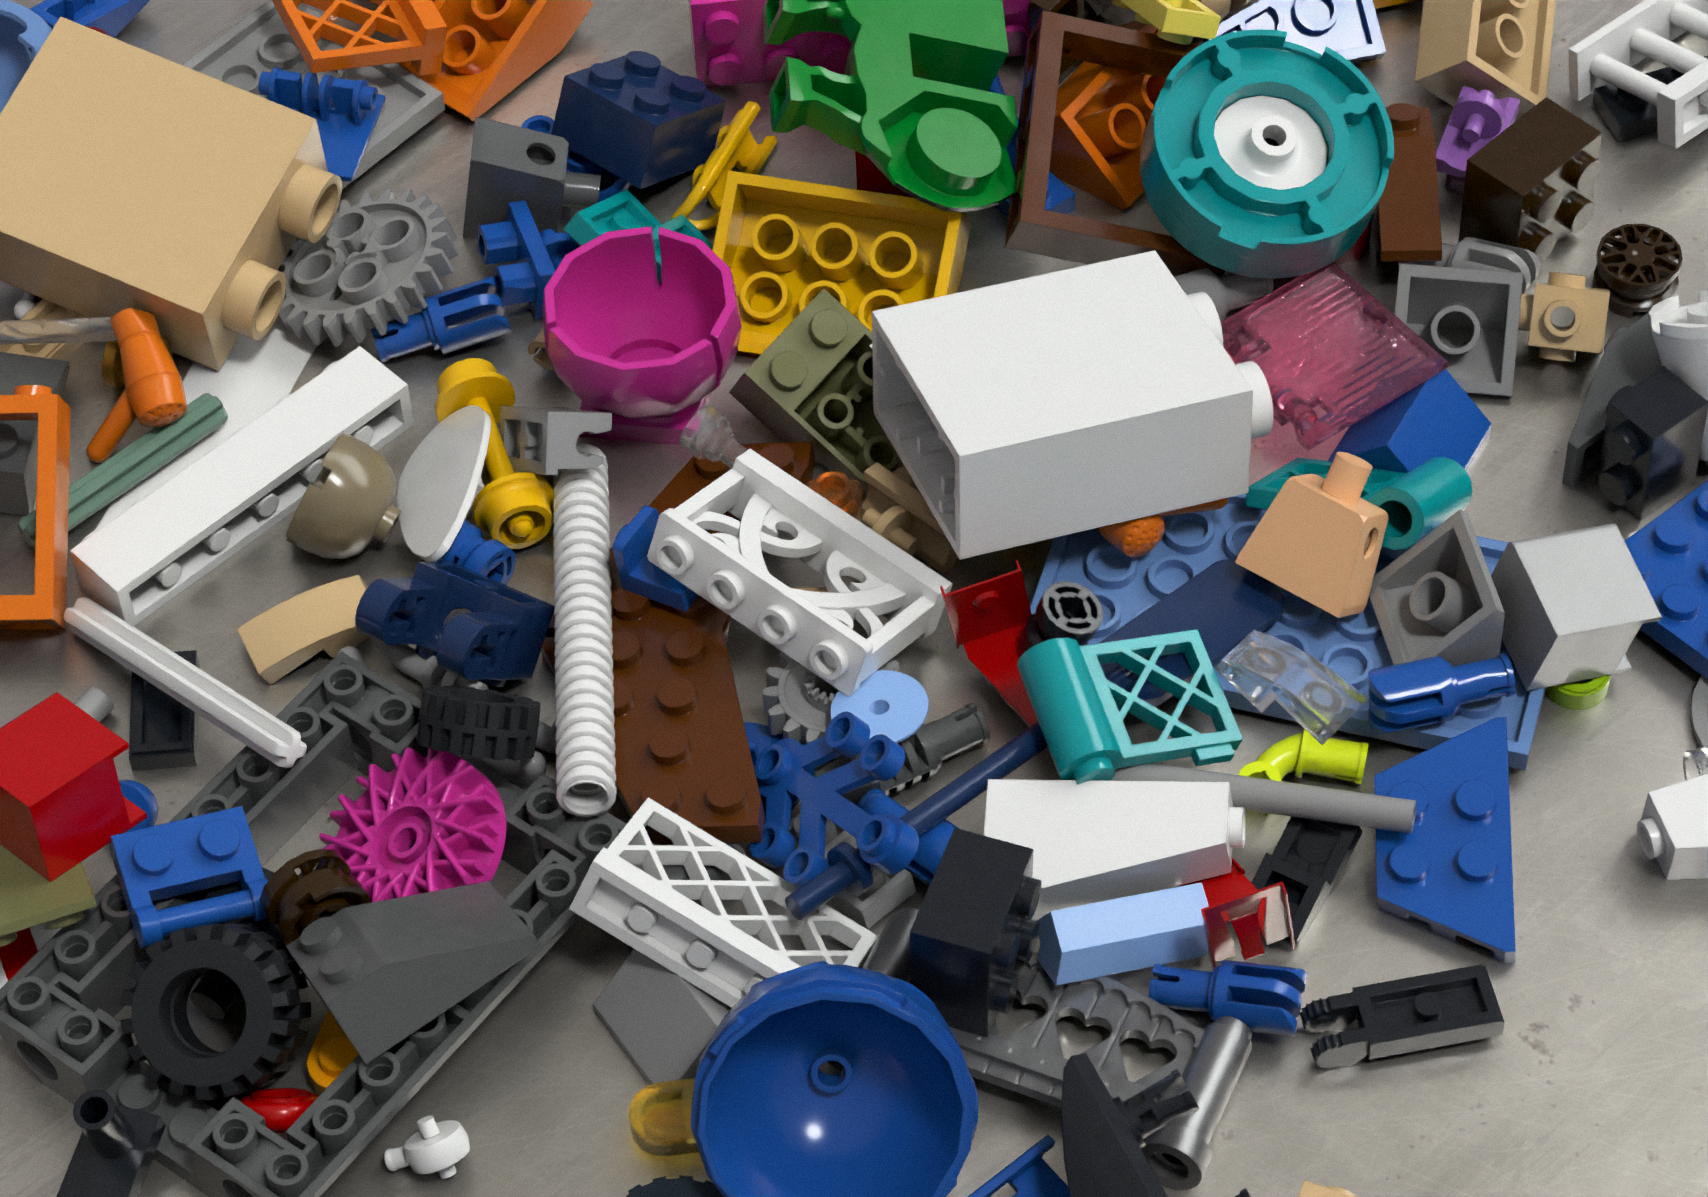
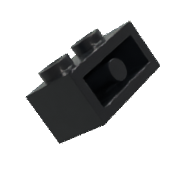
(1651, 443)

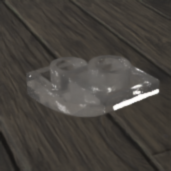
(1306, 688)

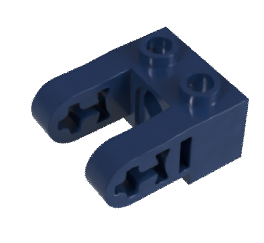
(460, 618)

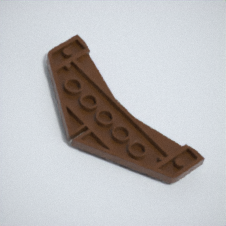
(676, 690)

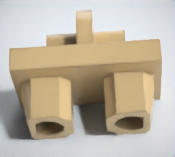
(903, 517)

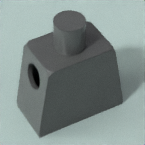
(522, 165)

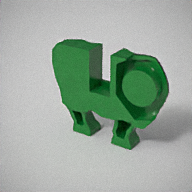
(908, 92)

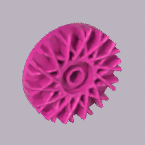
(420, 826)

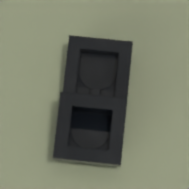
(1309, 864)

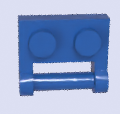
(186, 859)

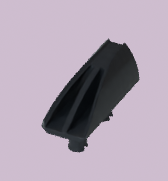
(1107, 1135)

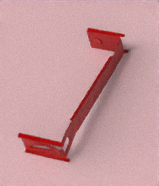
(989, 626)

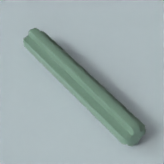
(135, 463)

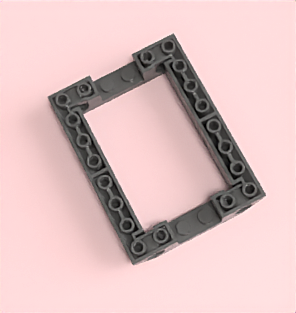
(67, 995)

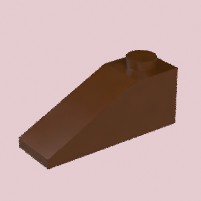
(1409, 207)

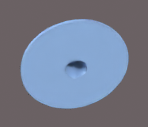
(888, 703)

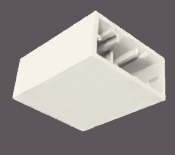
(1065, 402)

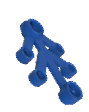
(787, 773)

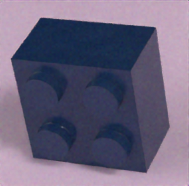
(638, 118)

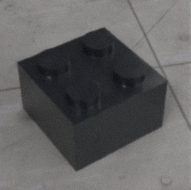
(975, 930)

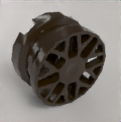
(1637, 267)
(315, 893)

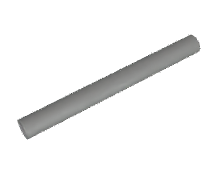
(1291, 798)

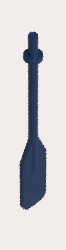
(1219, 602)

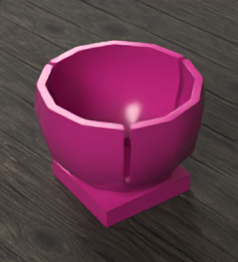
(637, 342)

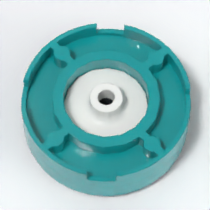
(1266, 154)

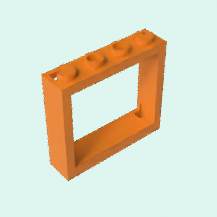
(47, 605)

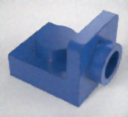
(641, 575)

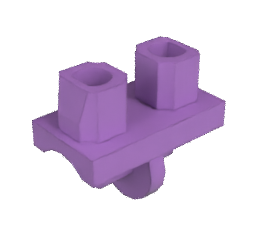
(1471, 126)

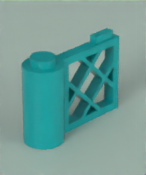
(1413, 500)
(1082, 715)

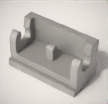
(546, 437)

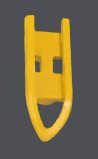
(735, 147)

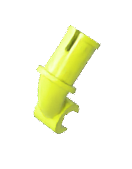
(1304, 754)

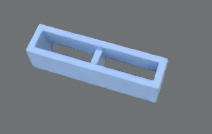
(1123, 934)

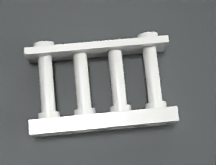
(1644, 33)

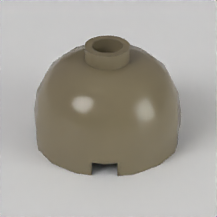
(346, 502)

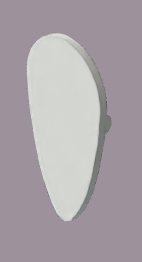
(443, 482)

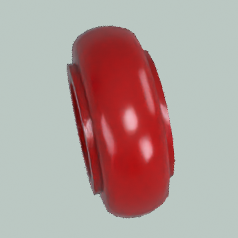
(280, 1106)

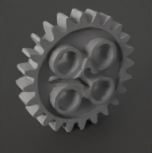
(367, 267)

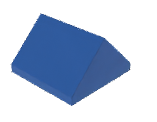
(1419, 425)

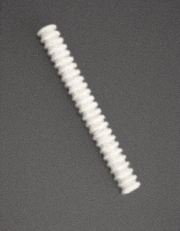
(583, 640)

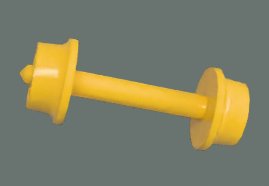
(513, 505)

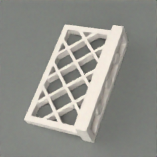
(697, 940)

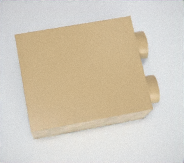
(155, 191)

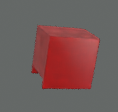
(60, 787)

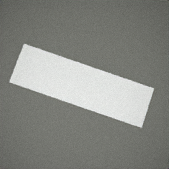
(247, 385)

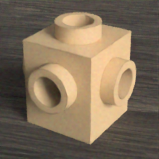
(1582, 334)

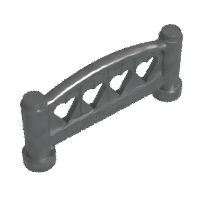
(1034, 1062)

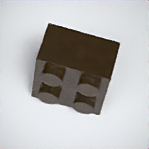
(1533, 181)

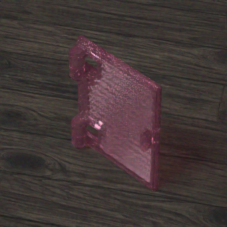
(1330, 348)

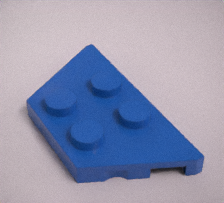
(1459, 856)

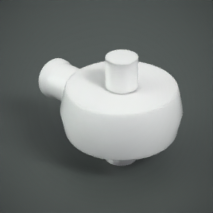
(431, 1149)

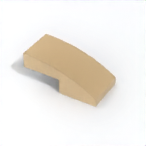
(303, 627)

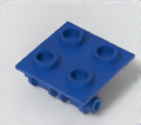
(343, 111)

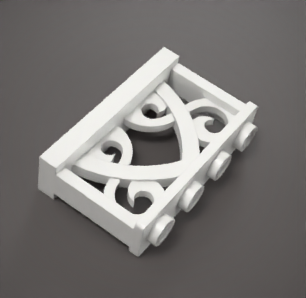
(788, 519)

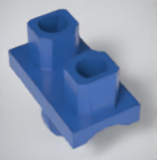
(532, 256)

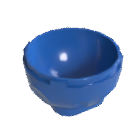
(878, 1128)

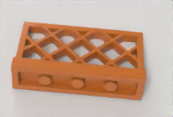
(412, 22)

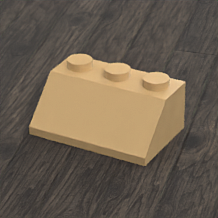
(1486, 47)

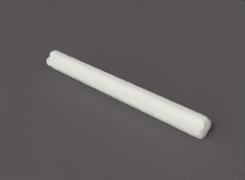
(186, 683)

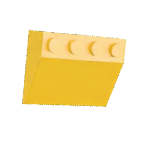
(858, 245)

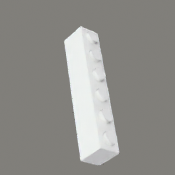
(237, 488)

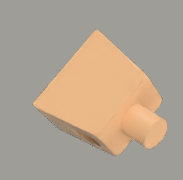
(1321, 538)

